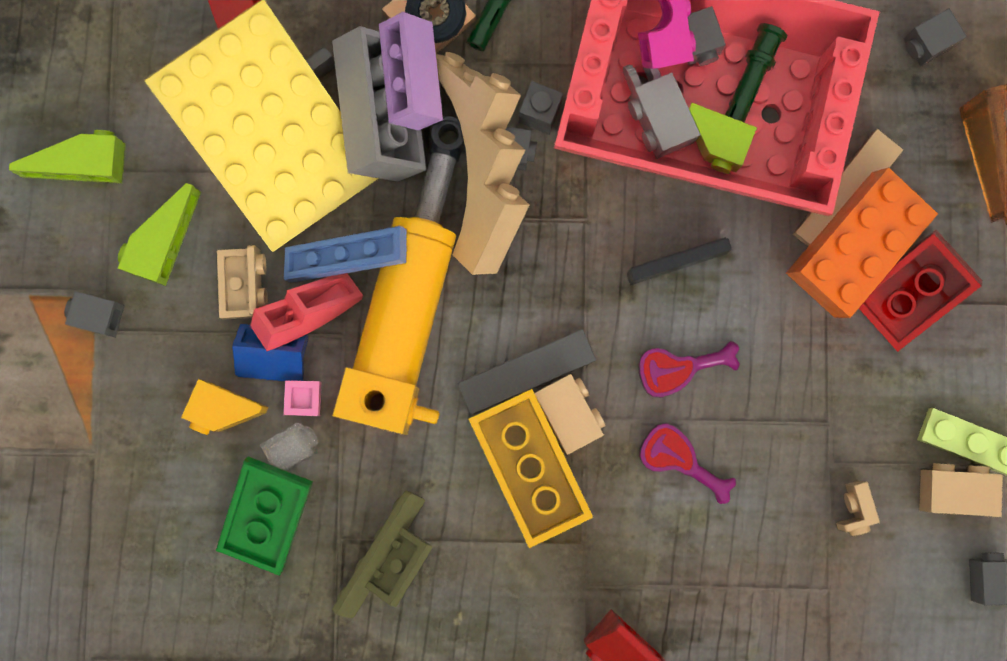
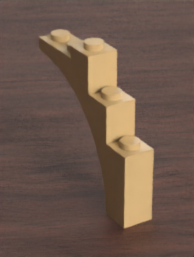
(492, 155)

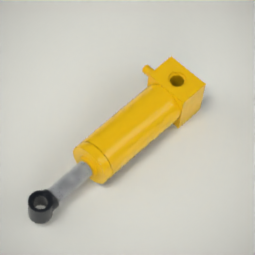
(405, 306)

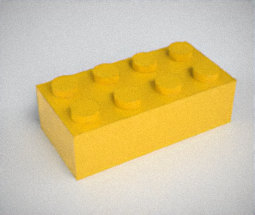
(530, 468)

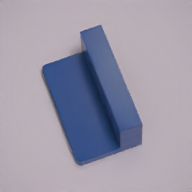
(255, 362)

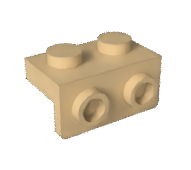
(240, 282)

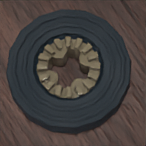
(444, 27)

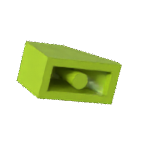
(722, 138)

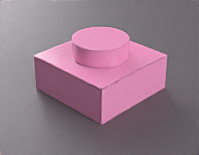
(302, 398)

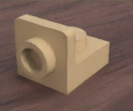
(862, 505)

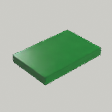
(264, 515)

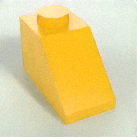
(218, 408)

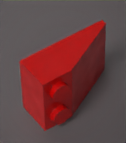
(920, 291)
(617, 641)

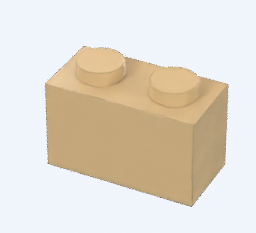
(570, 414)
(961, 492)

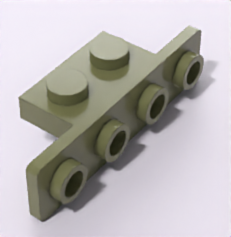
(389, 562)

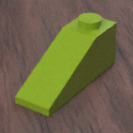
(80, 158)
(157, 241)

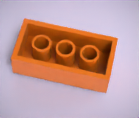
(862, 243)

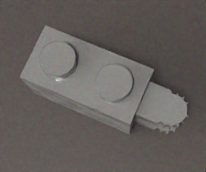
(660, 111)

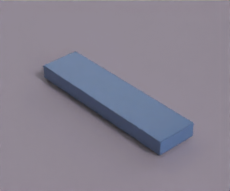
(345, 254)

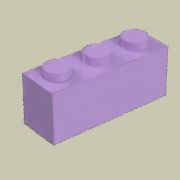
(410, 71)

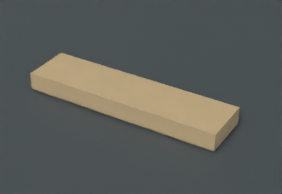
(875, 154)

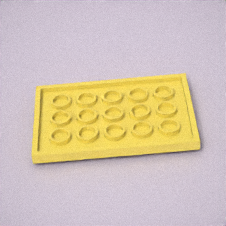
(261, 124)

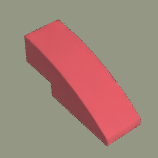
(304, 310)

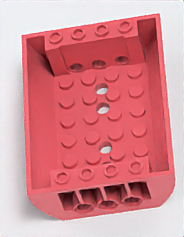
(810, 87)

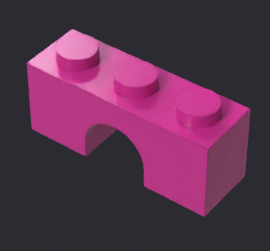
(670, 40)

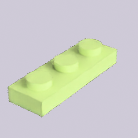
(965, 440)

